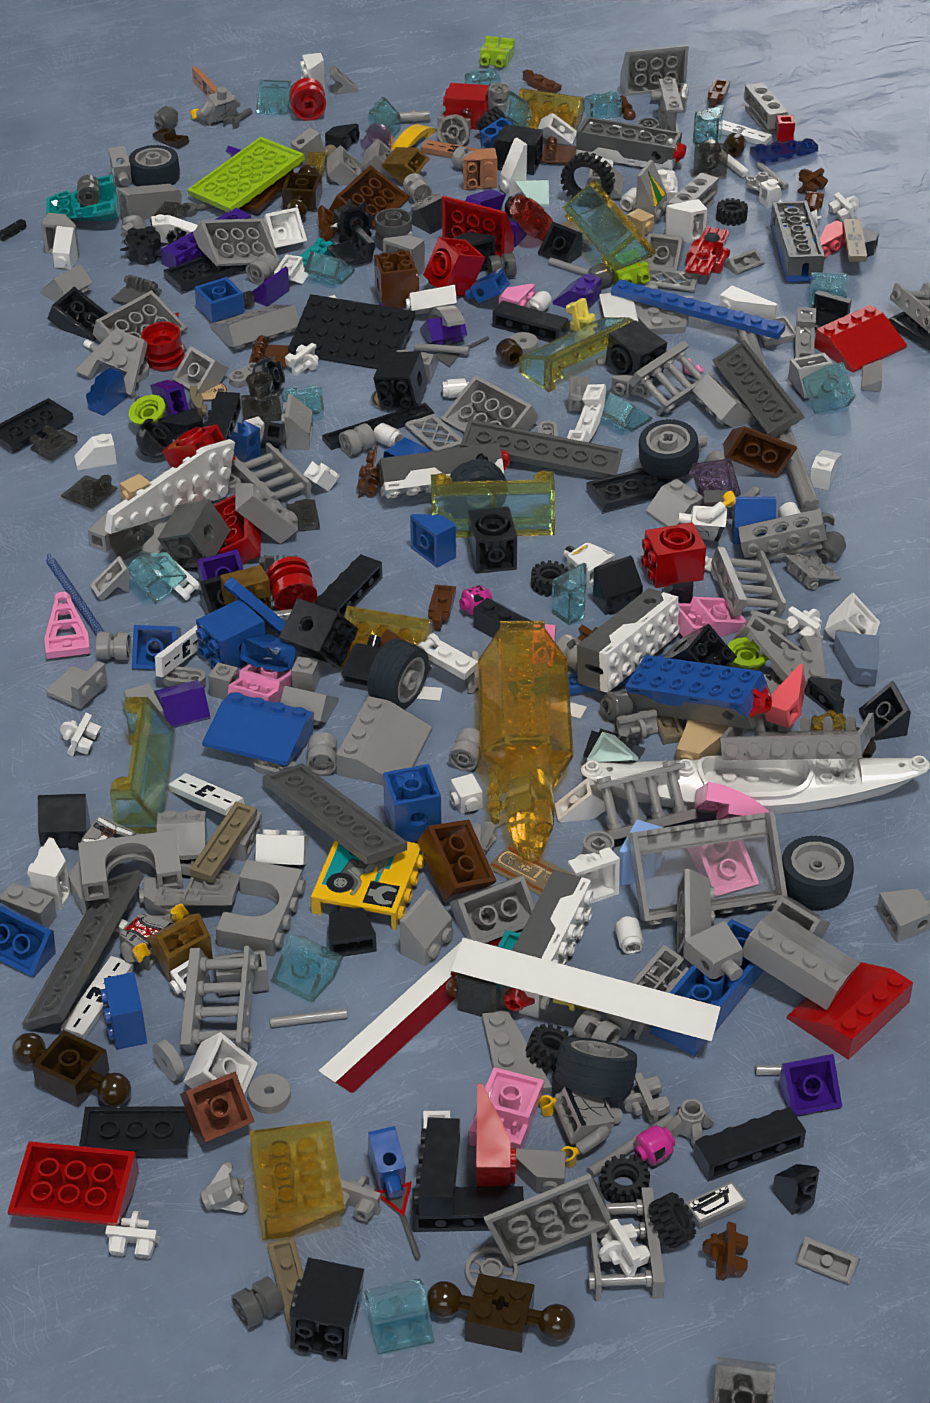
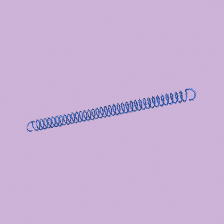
(72, 597)

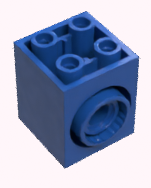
(223, 631)
(411, 801)

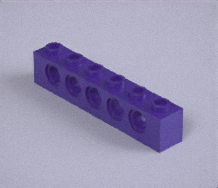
(187, 247)

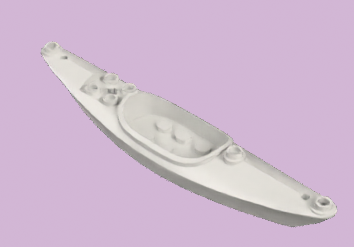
(775, 784)

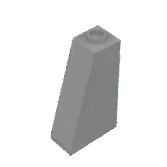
(146, 199)

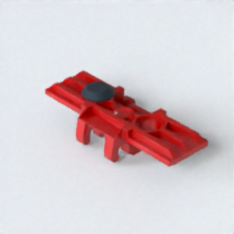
(705, 250)

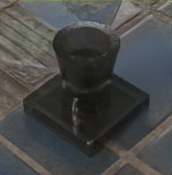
(711, 158)
(260, 399)

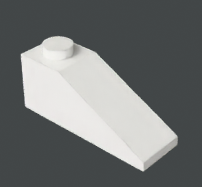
(514, 168)
(164, 223)
(741, 300)
(824, 469)

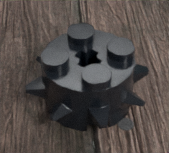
(346, 214)
(143, 245)

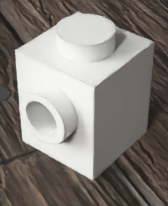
(466, 794)

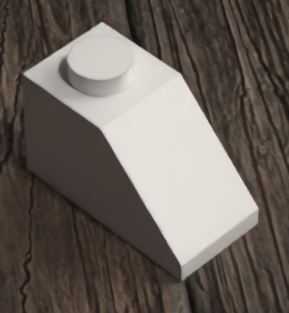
(556, 127)
(65, 248)
(96, 452)
(580, 803)

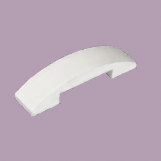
(591, 415)

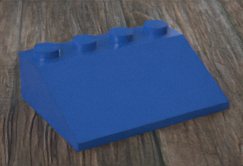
(259, 729)

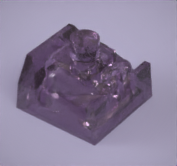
(715, 476)

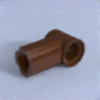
(814, 200)

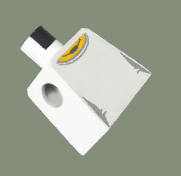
(589, 554)

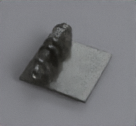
(90, 491)

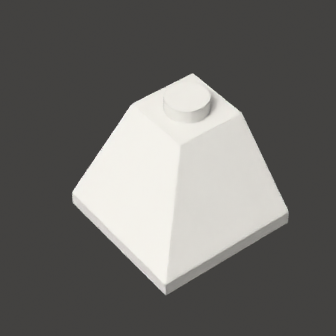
(852, 617)

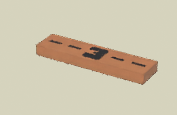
(203, 82)
(440, 148)

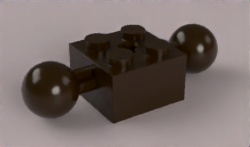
(302, 189)
(71, 1068)
(500, 1312)

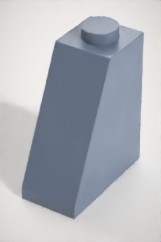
(858, 656)

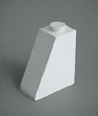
(425, 300)

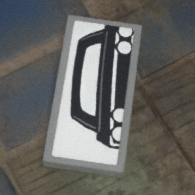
(716, 1204)

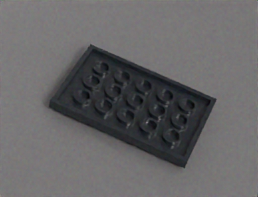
(351, 330)

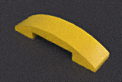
(412, 135)

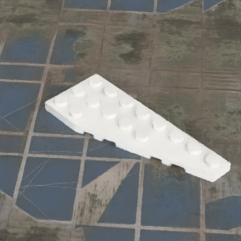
(195, 480)

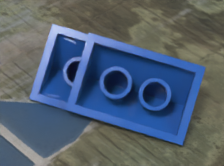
(24, 942)

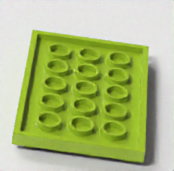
(246, 174)

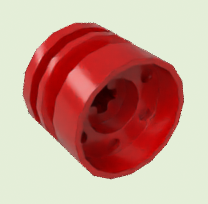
(164, 346)
(290, 580)

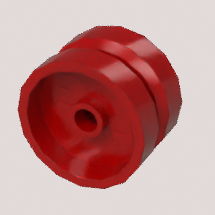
(307, 99)

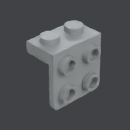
(79, 686)

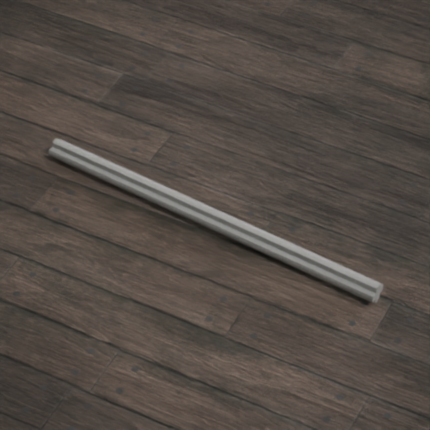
(796, 465)

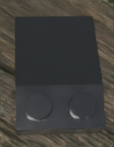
(76, 314)

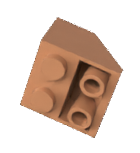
(480, 169)

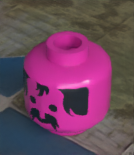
(472, 597)
(654, 1145)

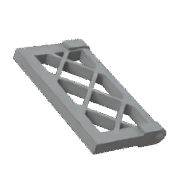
(676, 275)
(424, 422)

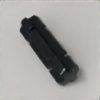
(12, 229)

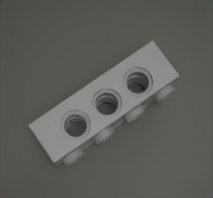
(763, 106)
(701, 187)
(791, 537)
(658, 972)

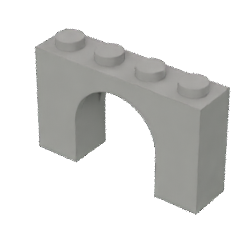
(100, 538)
(101, 856)
(265, 931)

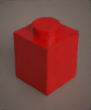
(785, 128)

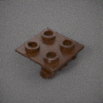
(557, 153)
(263, 350)
(368, 475)

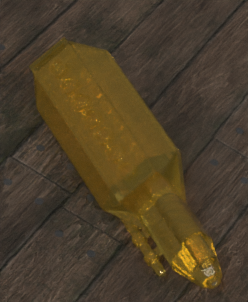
(524, 729)

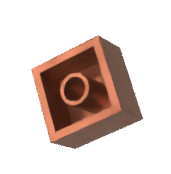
(217, 1107)

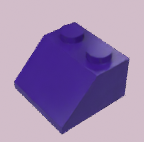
(585, 287)
(437, 333)

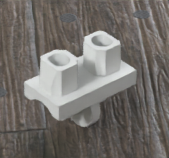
(844, 207)
(304, 359)
(807, 622)
(75, 733)
(144, 1238)
(619, 1248)

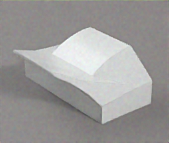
(295, 268)

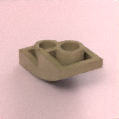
(197, 402)

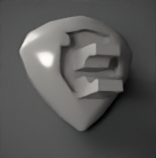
(132, 221)

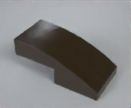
(168, 137)

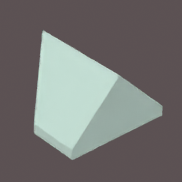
(537, 190)
(611, 749)

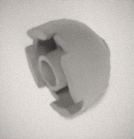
(454, 130)

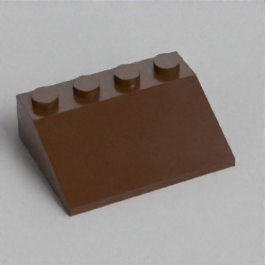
(374, 190)

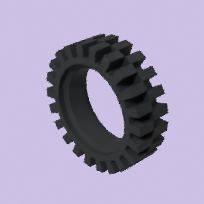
(591, 162)

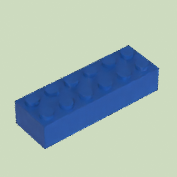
(717, 991)

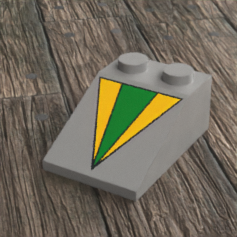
(650, 192)

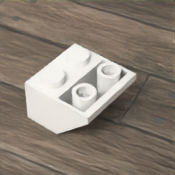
(313, 67)
(686, 220)
(282, 849)
(50, 874)

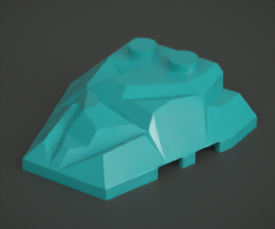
(105, 210)

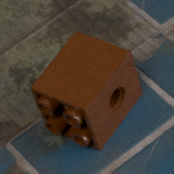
(395, 278)

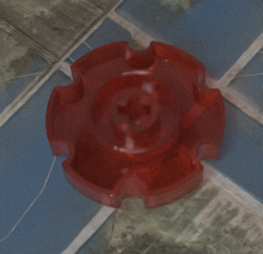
(530, 216)

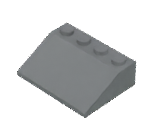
(646, 66)
(234, 240)
(136, 317)
(250, 325)
(489, 404)
(381, 741)
(799, 958)
(549, 1220)

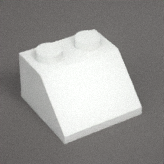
(217, 1058)

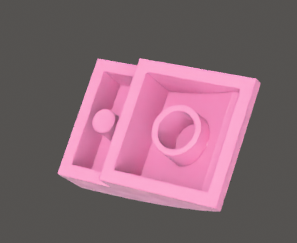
(708, 610)
(261, 683)
(726, 801)
(516, 1103)

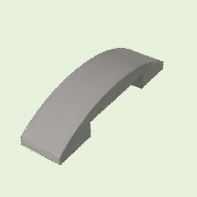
(450, 315)
(805, 332)

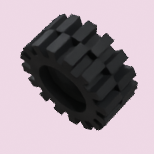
(489, 117)
(732, 212)
(543, 576)
(537, 1044)
(619, 1168)
(672, 1220)

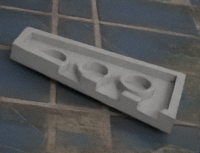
(509, 1046)

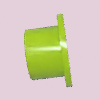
(147, 408)
(747, 654)

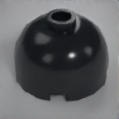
(275, 369)
(153, 438)

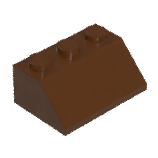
(758, 450)
(456, 859)

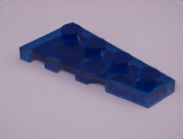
(786, 150)

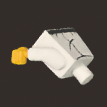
(709, 520)

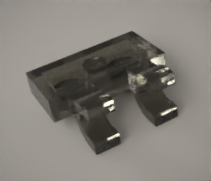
(53, 443)

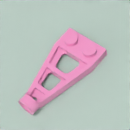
(69, 644)

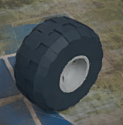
(477, 471)

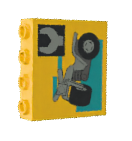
(374, 887)

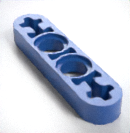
(255, 604)

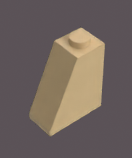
(700, 740)

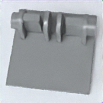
(810, 570)

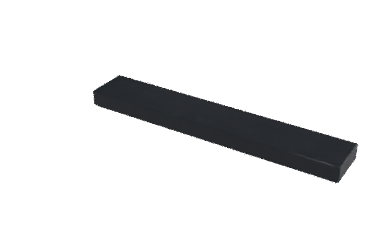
(396, 420)

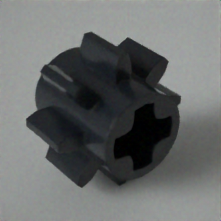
(175, 234)

